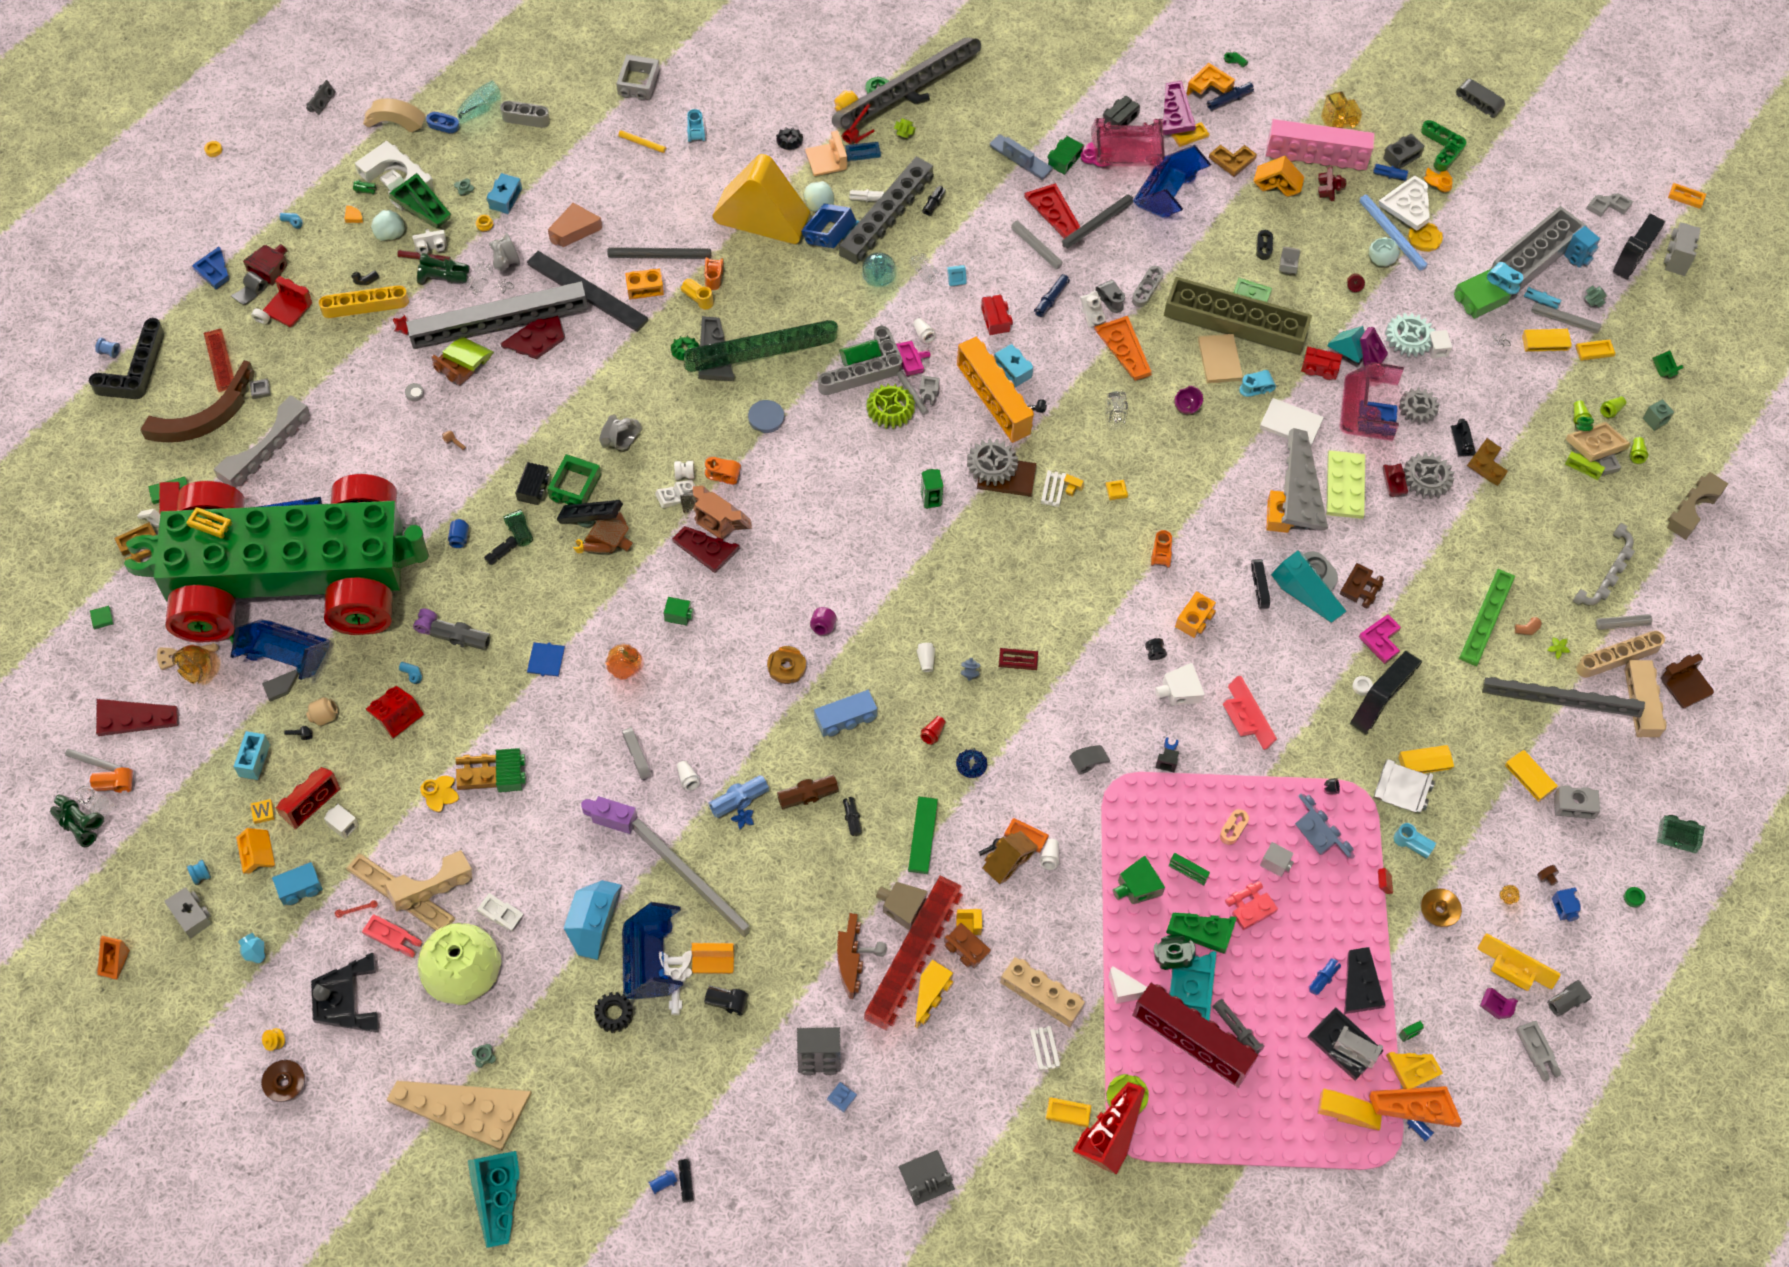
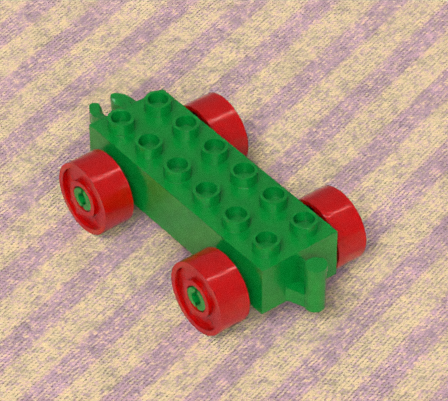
(332, 549)

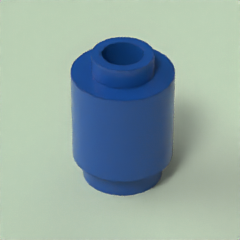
(458, 533)

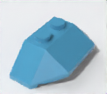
(591, 917)

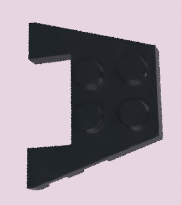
(340, 1006)

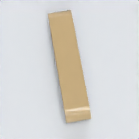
(1626, 649)

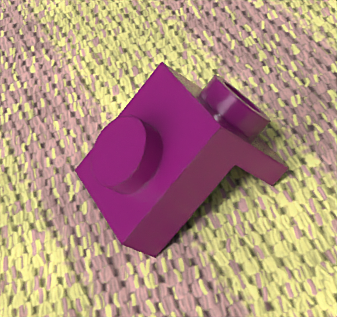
(1498, 1005)

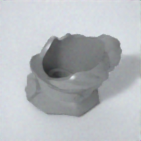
(504, 253)
(619, 432)

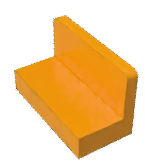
(255, 849)
(713, 958)

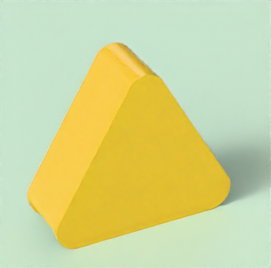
(763, 203)

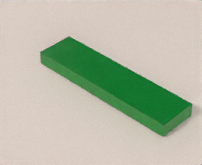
(922, 835)

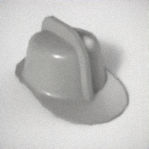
(1323, 568)

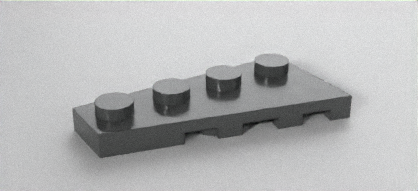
(713, 333)

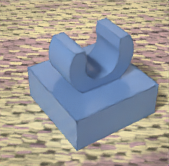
(841, 1097)

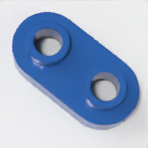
(445, 122)

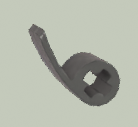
(253, 287)
(1086, 758)

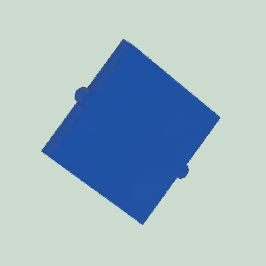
(546, 659)

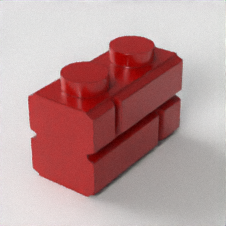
(996, 315)
(1321, 363)

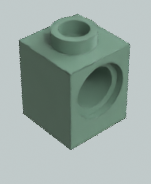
(1658, 415)

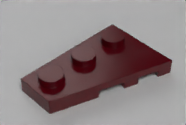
(706, 549)

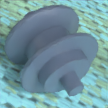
(970, 669)

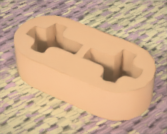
(1230, 824)

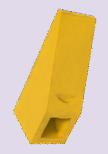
(932, 984)

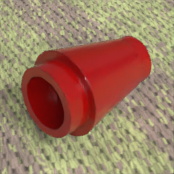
(932, 731)

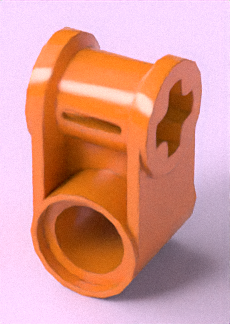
(713, 273)
(723, 471)
(1162, 551)

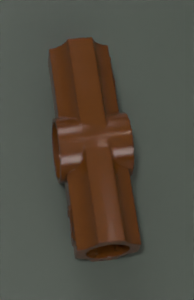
(807, 791)

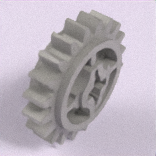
(984, 467)
(1428, 480)

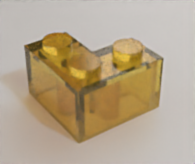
(1340, 112)

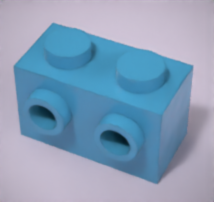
(1582, 247)

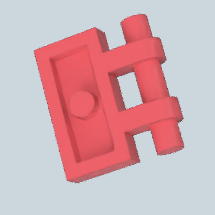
(1253, 911)

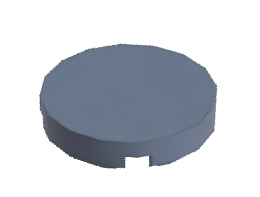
(766, 416)

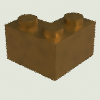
(1008, 855)

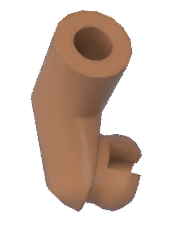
(1530, 628)

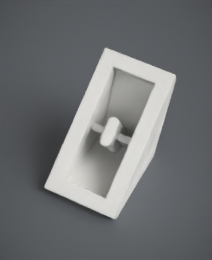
(1124, 986)

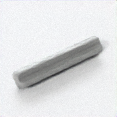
(1624, 621)

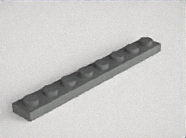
(1563, 697)

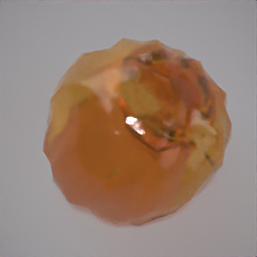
(623, 661)

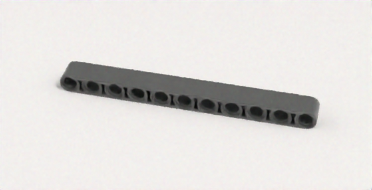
(915, 76)

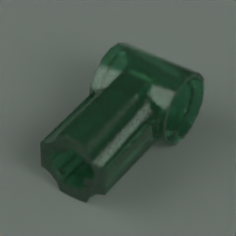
(518, 526)

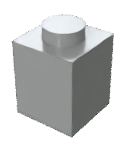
(1277, 859)

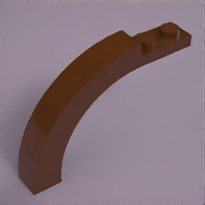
(206, 421)

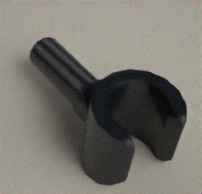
(1040, 406)
(304, 731)
(992, 847)

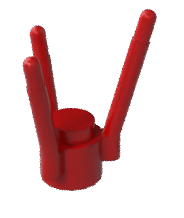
(851, 134)

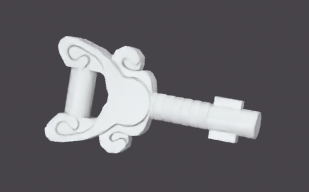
(678, 974)

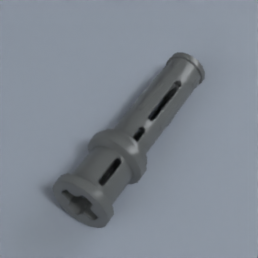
(1243, 1034)

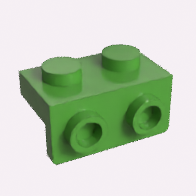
(1252, 290)

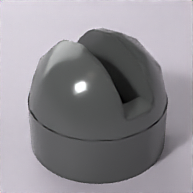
(321, 993)

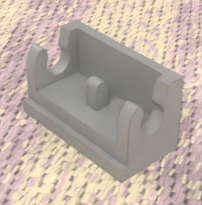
(1357, 1048)

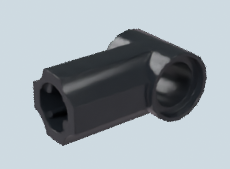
(729, 1000)

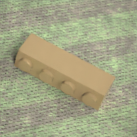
(1643, 686)

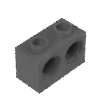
(1403, 151)

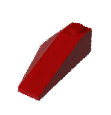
(1110, 1137)

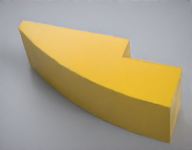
(1348, 1109)

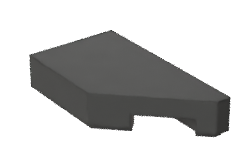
(280, 685)

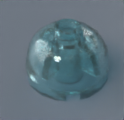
(879, 269)

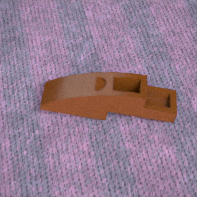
(848, 958)

